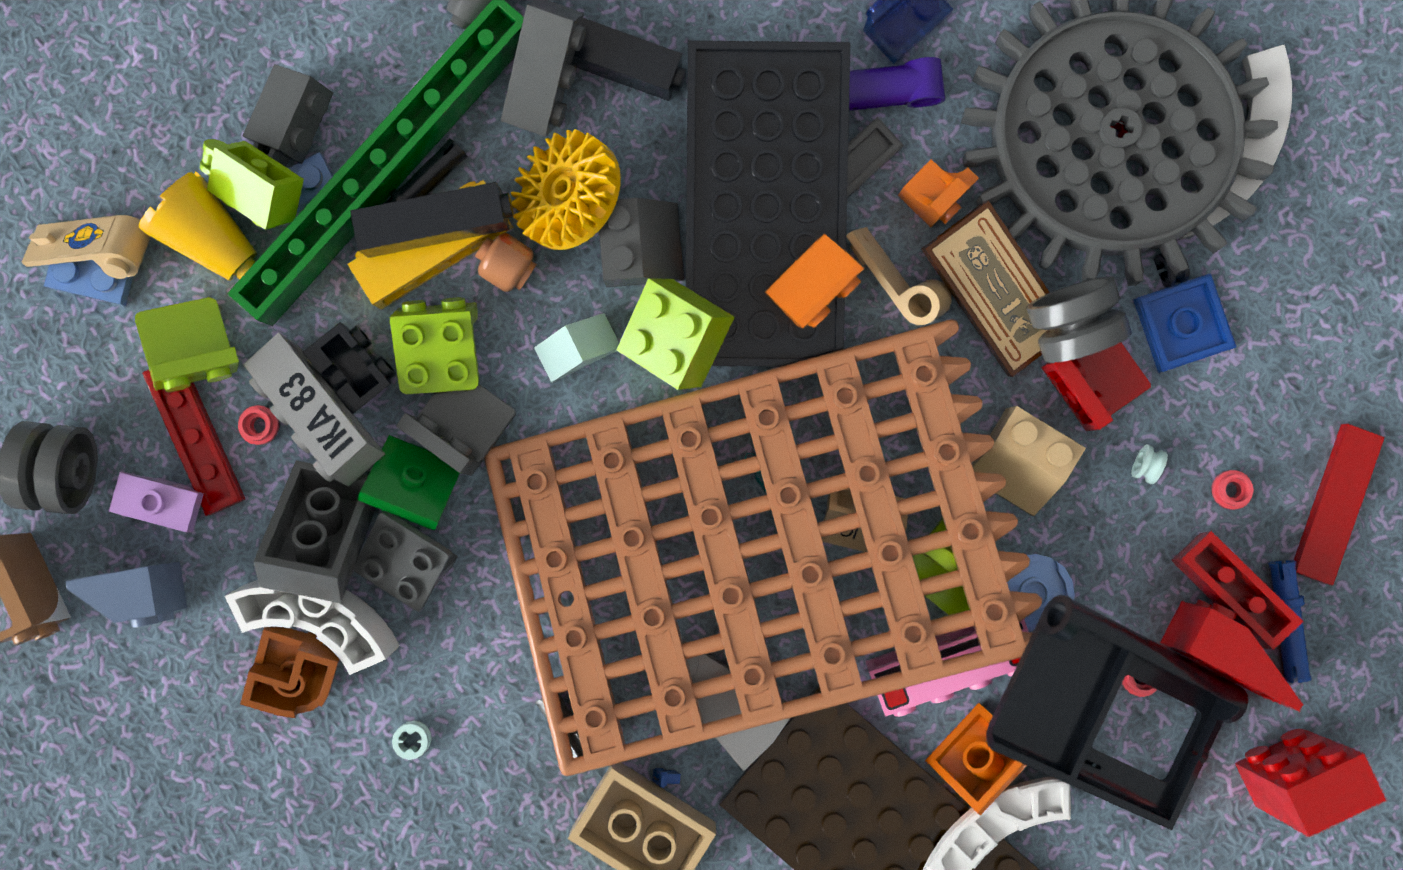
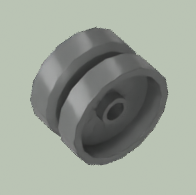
(1079, 320)
(47, 467)

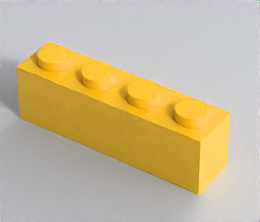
(398, 273)

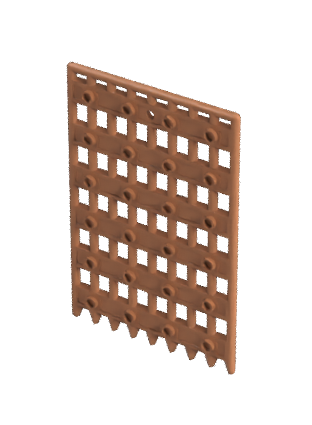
(664, 656)

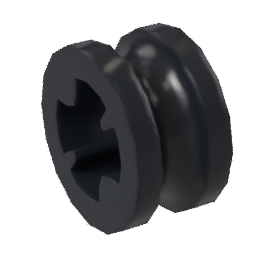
(1168, 277)

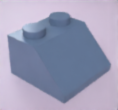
(136, 594)

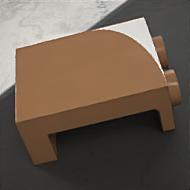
(28, 591)

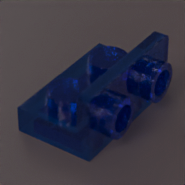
(902, 24)

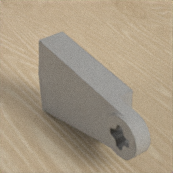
(742, 745)

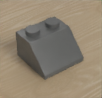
(641, 243)

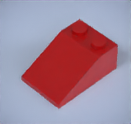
(1229, 649)

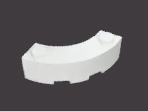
(347, 628)

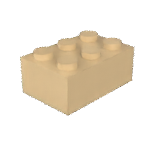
(641, 825)

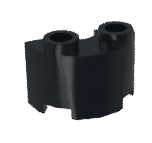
(350, 365)

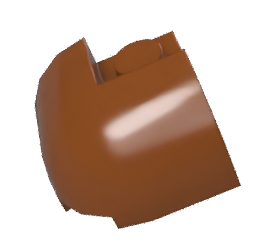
(289, 673)

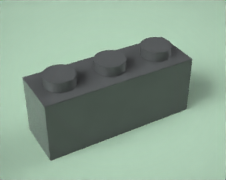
(543, 67)

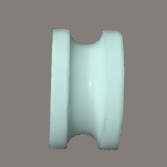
(1149, 464)
(413, 752)

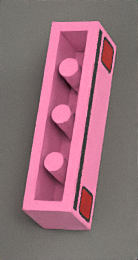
(950, 645)

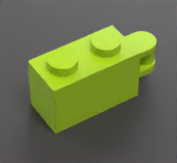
(251, 182)

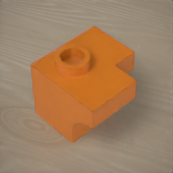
(935, 192)

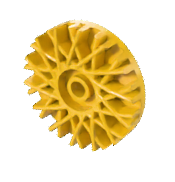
(567, 191)

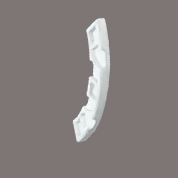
(1270, 104)
(1013, 810)

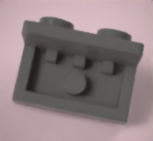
(403, 560)

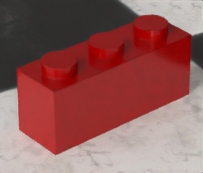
(1236, 587)

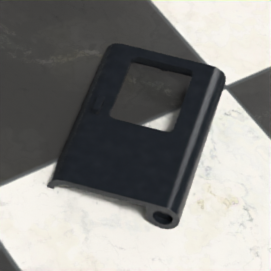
(1067, 689)

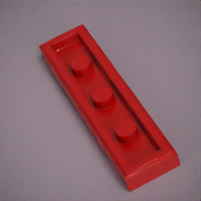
(198, 446)
(1337, 503)

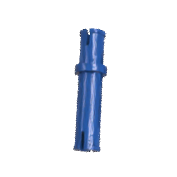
(1294, 646)

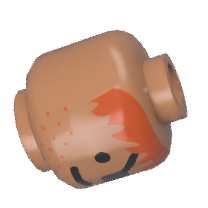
(505, 262)

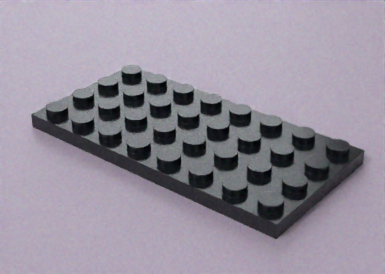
(765, 185)

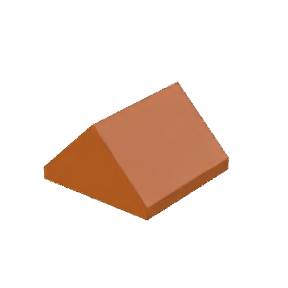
(971, 765)

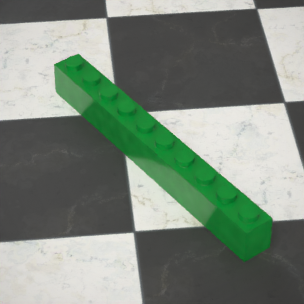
(380, 163)

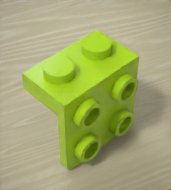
(186, 344)
(435, 346)

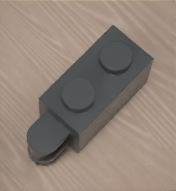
(287, 115)

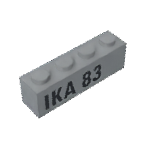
(312, 410)

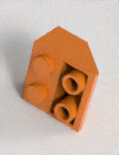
(815, 281)

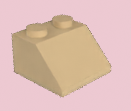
(1030, 458)

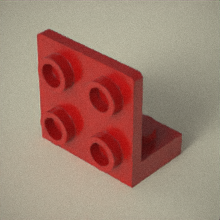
(1098, 384)

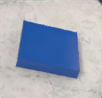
(1184, 323)

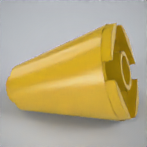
(199, 228)

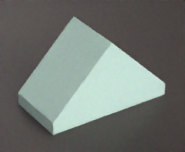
(577, 346)

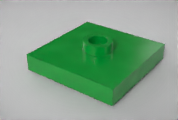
(409, 483)

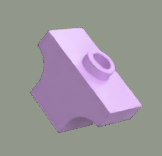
(156, 501)

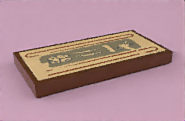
(991, 284)

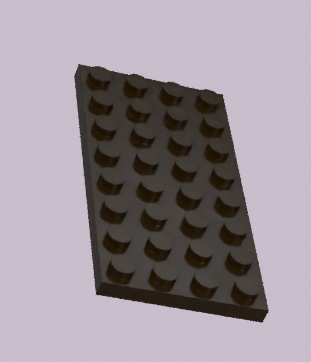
(848, 799)

